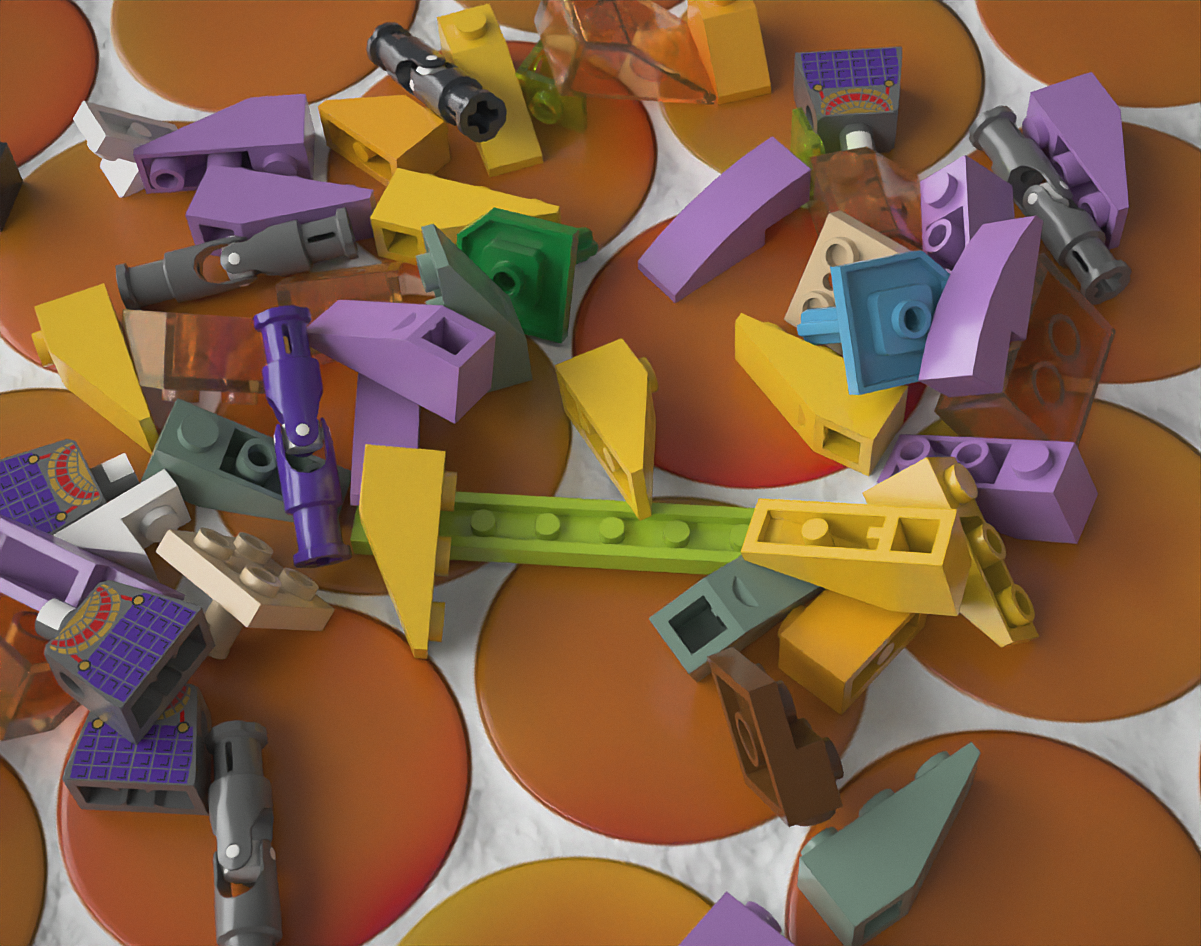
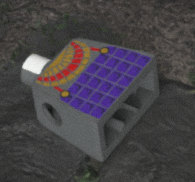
(850, 96)
(56, 486)
(124, 652)
(159, 775)

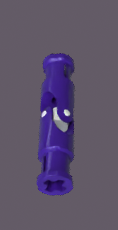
(294, 393)

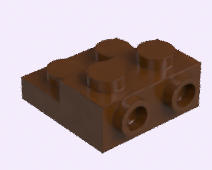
(776, 751)

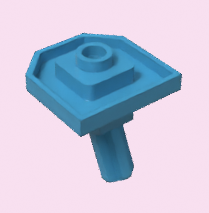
(879, 318)

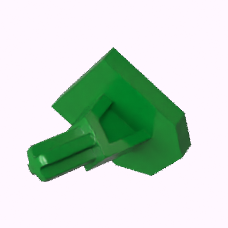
(531, 264)

